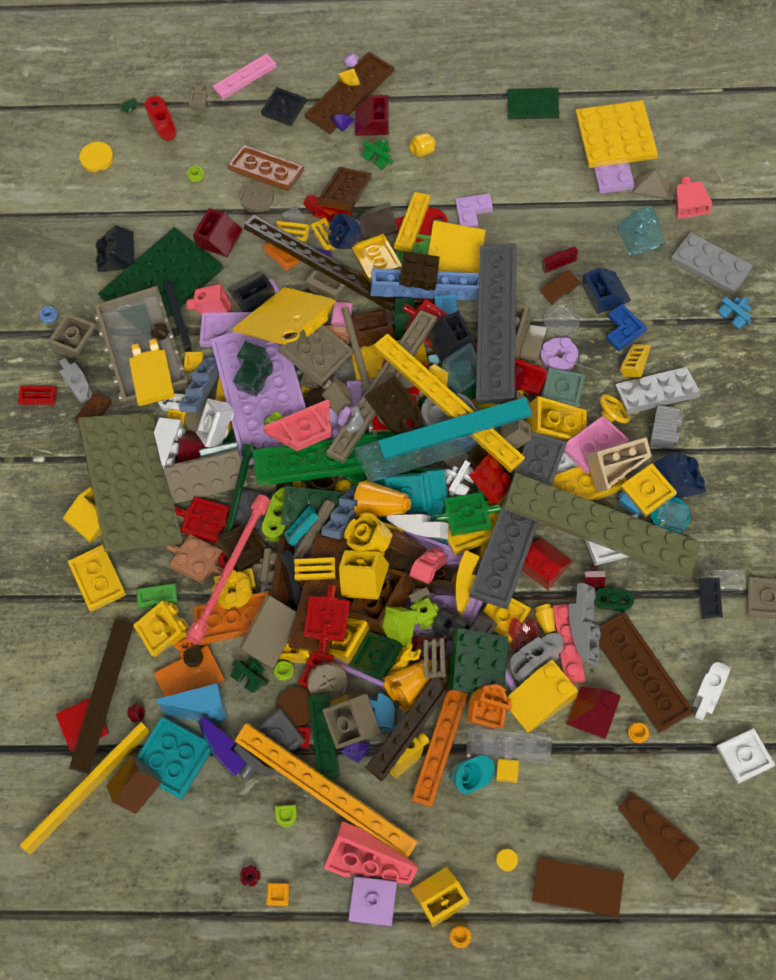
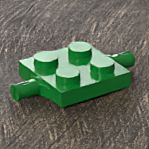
(467, 514)

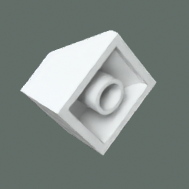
(214, 422)

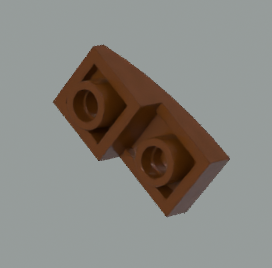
(560, 286)

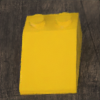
(556, 419)
(541, 696)

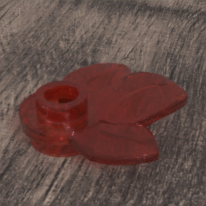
(522, 632)

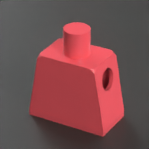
(691, 199)
(210, 300)

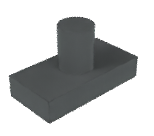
(252, 763)

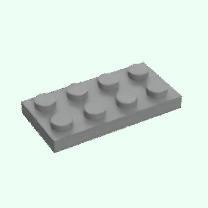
(712, 263)
(657, 390)

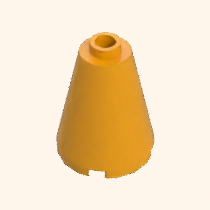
(380, 500)
(407, 683)

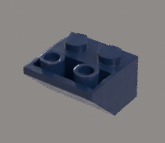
(604, 289)
(682, 474)

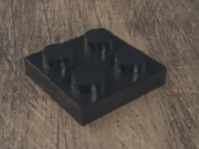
(283, 106)

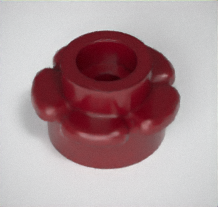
(136, 712)
(250, 881)

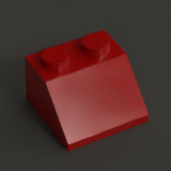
(545, 563)

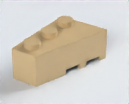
(615, 462)

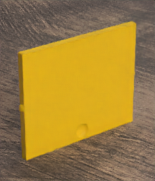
(456, 246)

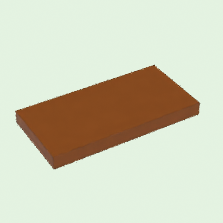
(265, 168)

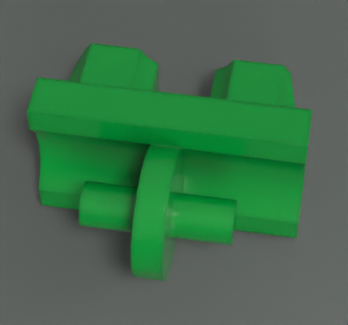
(383, 157)

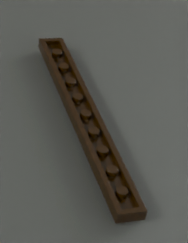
(316, 260)
(418, 712)

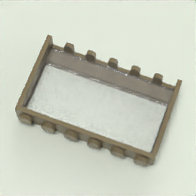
(129, 322)

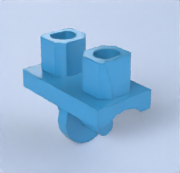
(741, 316)

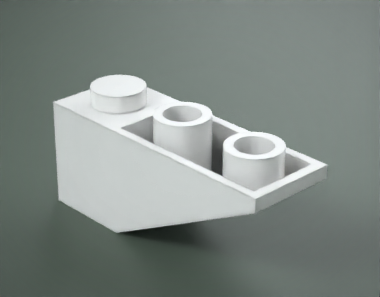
(167, 439)

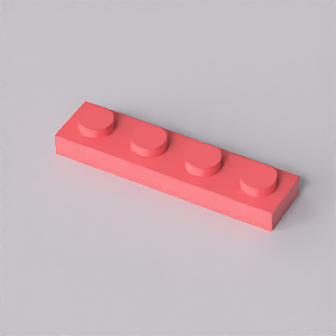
(570, 658)

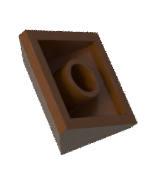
(133, 785)

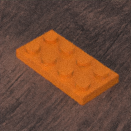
(229, 623)

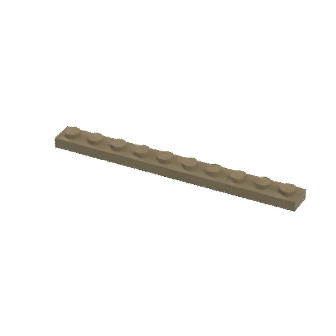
(411, 342)

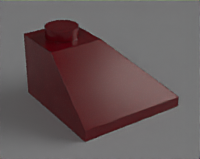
(594, 711)

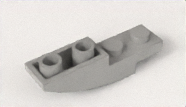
(584, 632)

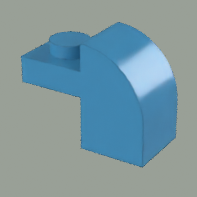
(384, 712)

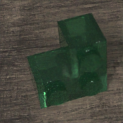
(254, 369)

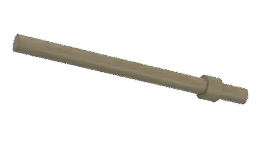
(356, 349)

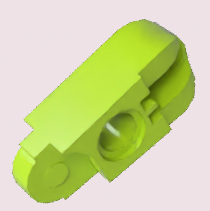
(272, 520)

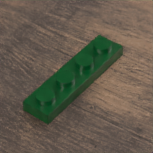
(324, 746)

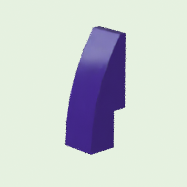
(221, 746)

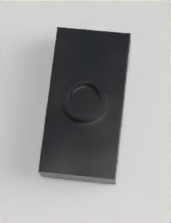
(710, 598)

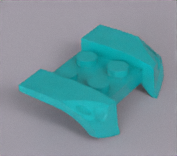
(423, 489)

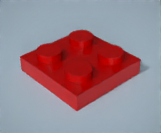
(491, 478)

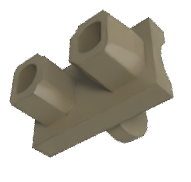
(266, 567)

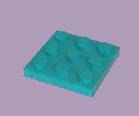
(174, 757)

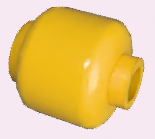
(422, 145)

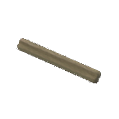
(309, 538)

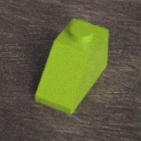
(399, 624)

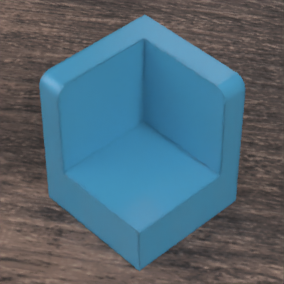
(446, 303)

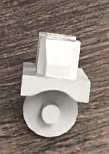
(457, 487)

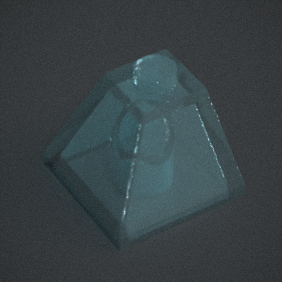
(641, 231)

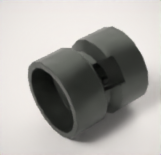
(443, 620)

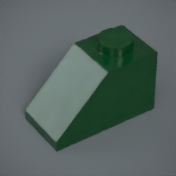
(401, 317)

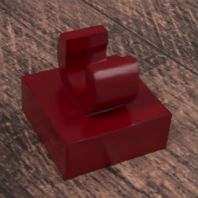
(595, 578)

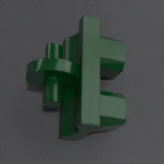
(256, 680)

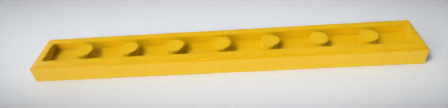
(85, 788)

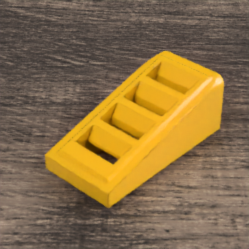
(637, 370)

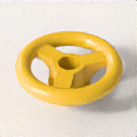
(612, 411)

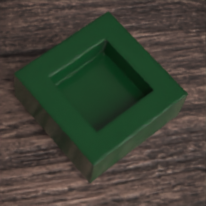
(128, 105)

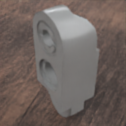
(75, 380)
(526, 662)

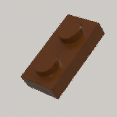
(94, 407)

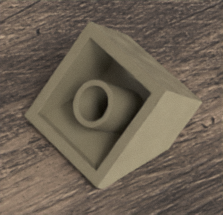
(71, 335)

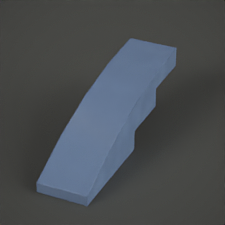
(201, 386)
(341, 515)

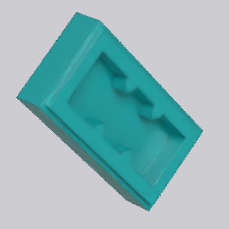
(301, 525)

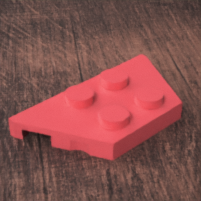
(302, 427)

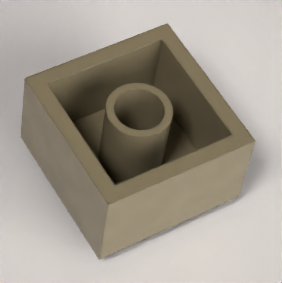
(351, 721)

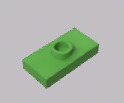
(152, 596)

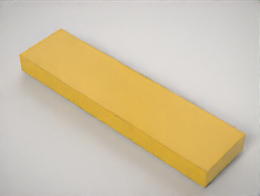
(412, 222)

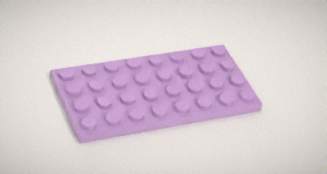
(279, 393)

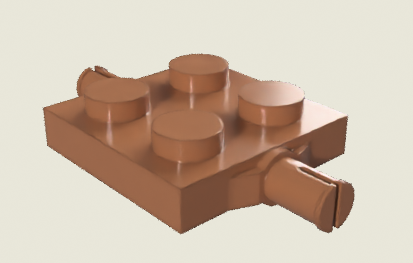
(196, 559)

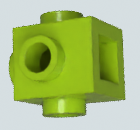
(427, 619)

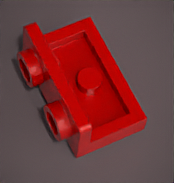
(534, 377)

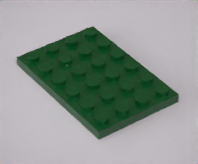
(170, 259)

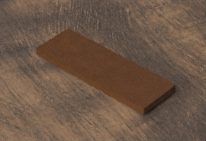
(344, 98)
(643, 673)

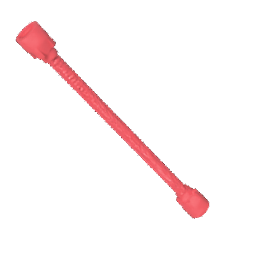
(198, 629)

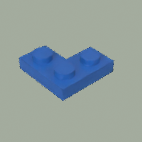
(628, 328)

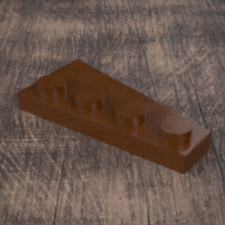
(665, 841)

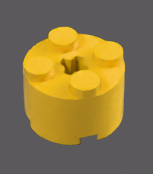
(368, 534)

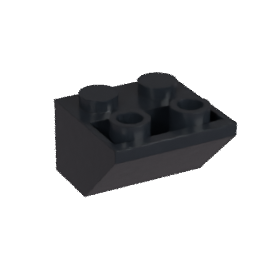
(115, 250)
(252, 292)
(450, 335)

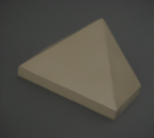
(652, 185)

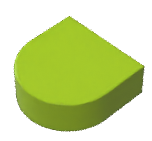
(286, 815)

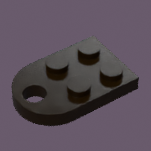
(394, 406)

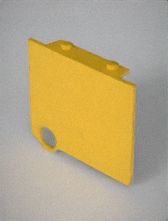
(286, 313)

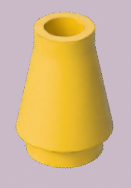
(545, 617)

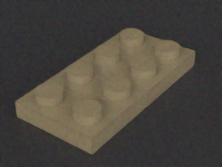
(203, 476)

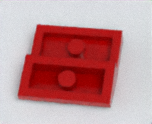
(71, 721)

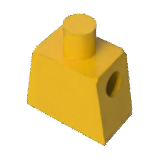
(410, 756)

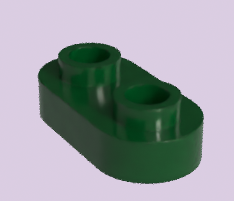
(613, 599)

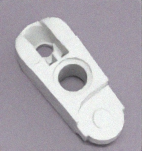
(711, 689)

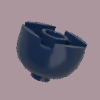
(346, 229)

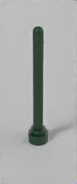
(246, 451)

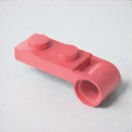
(428, 564)

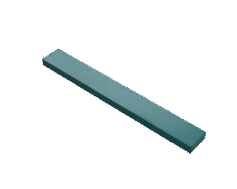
(454, 428)

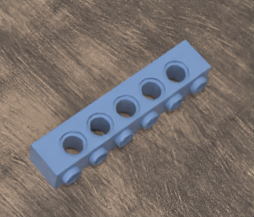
(386, 284)

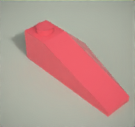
(364, 855)

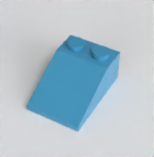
(196, 703)

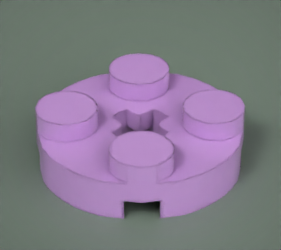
(563, 346)

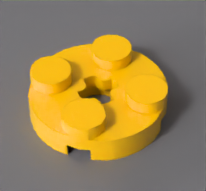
(240, 596)

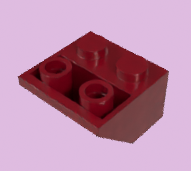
(372, 116)
(217, 233)

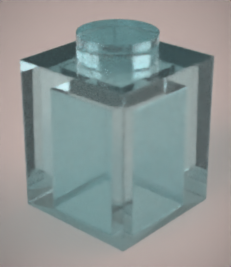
(673, 515)

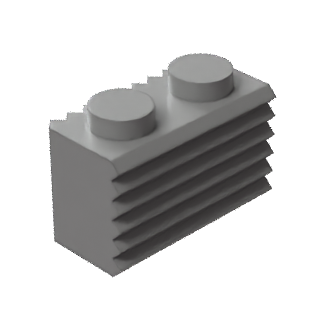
(665, 427)

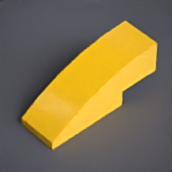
(465, 580)

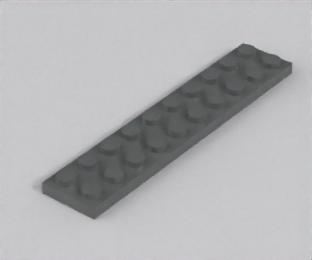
(496, 324)
(513, 532)

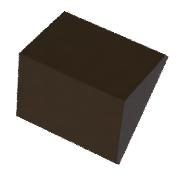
(377, 221)
(443, 581)

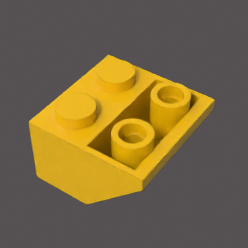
(83, 516)
(362, 574)
(440, 896)

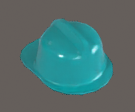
(472, 774)

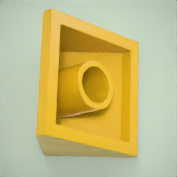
(354, 636)

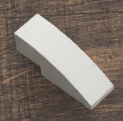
(420, 525)

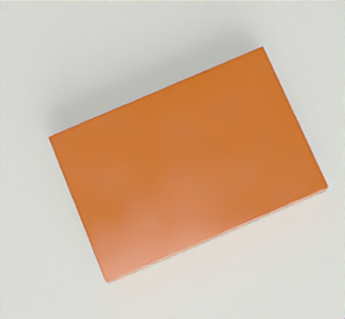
(182, 678)

